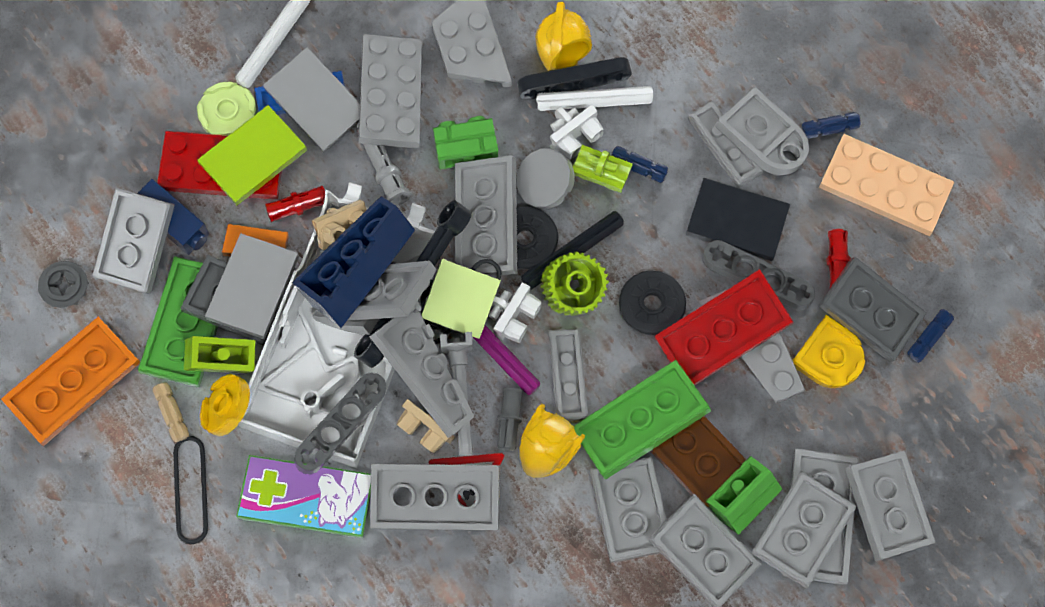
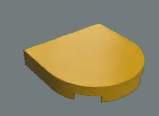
(831, 355)

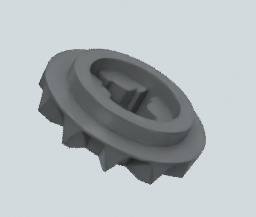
(53, 276)

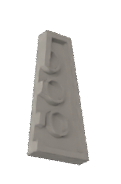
(414, 356)
(772, 366)

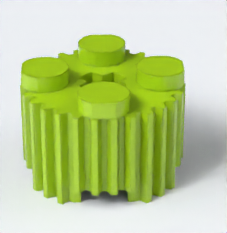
(558, 290)

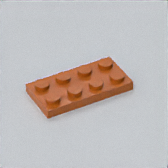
(70, 381)

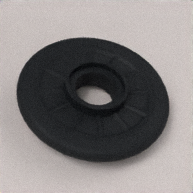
(544, 234)
(656, 284)

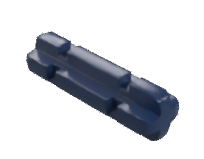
(831, 125)
(642, 164)
(930, 335)

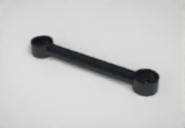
(450, 223)

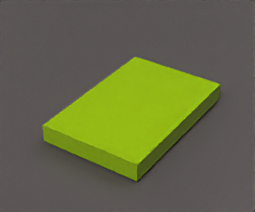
(252, 155)

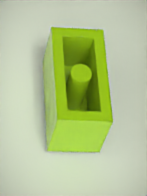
(219, 355)

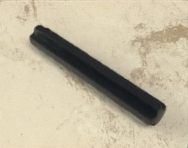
(580, 244)

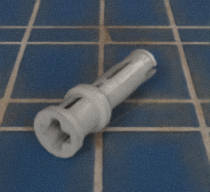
(387, 174)

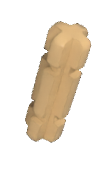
(170, 412)

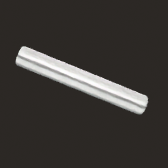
(270, 42)
(597, 98)

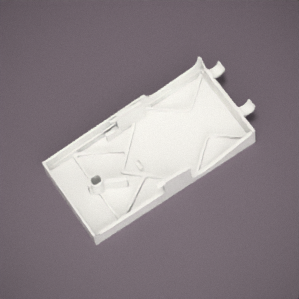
(313, 365)

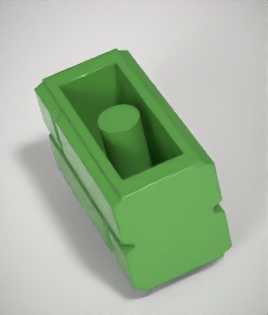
(465, 141)
(744, 495)

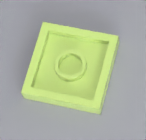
(460, 298)

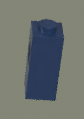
(184, 228)

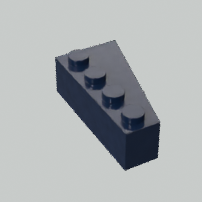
(355, 261)

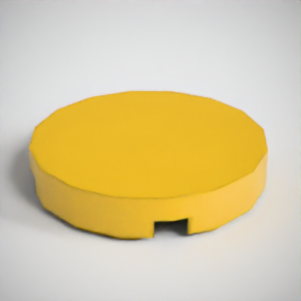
(225, 405)

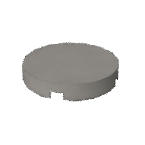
(545, 178)

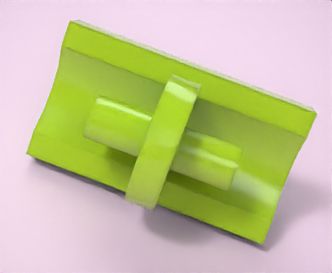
(602, 168)

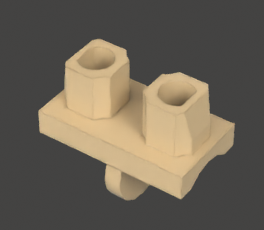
(336, 221)
(413, 417)

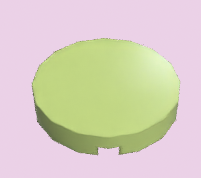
(225, 108)

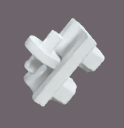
(570, 126)
(521, 302)

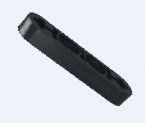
(575, 77)

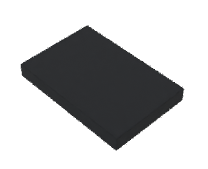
(738, 218)

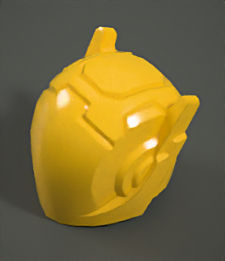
(562, 39)
(548, 444)

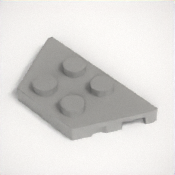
(470, 43)

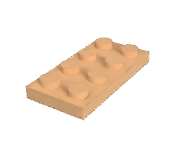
(886, 185)

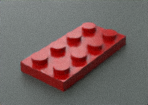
(183, 173)
(725, 328)

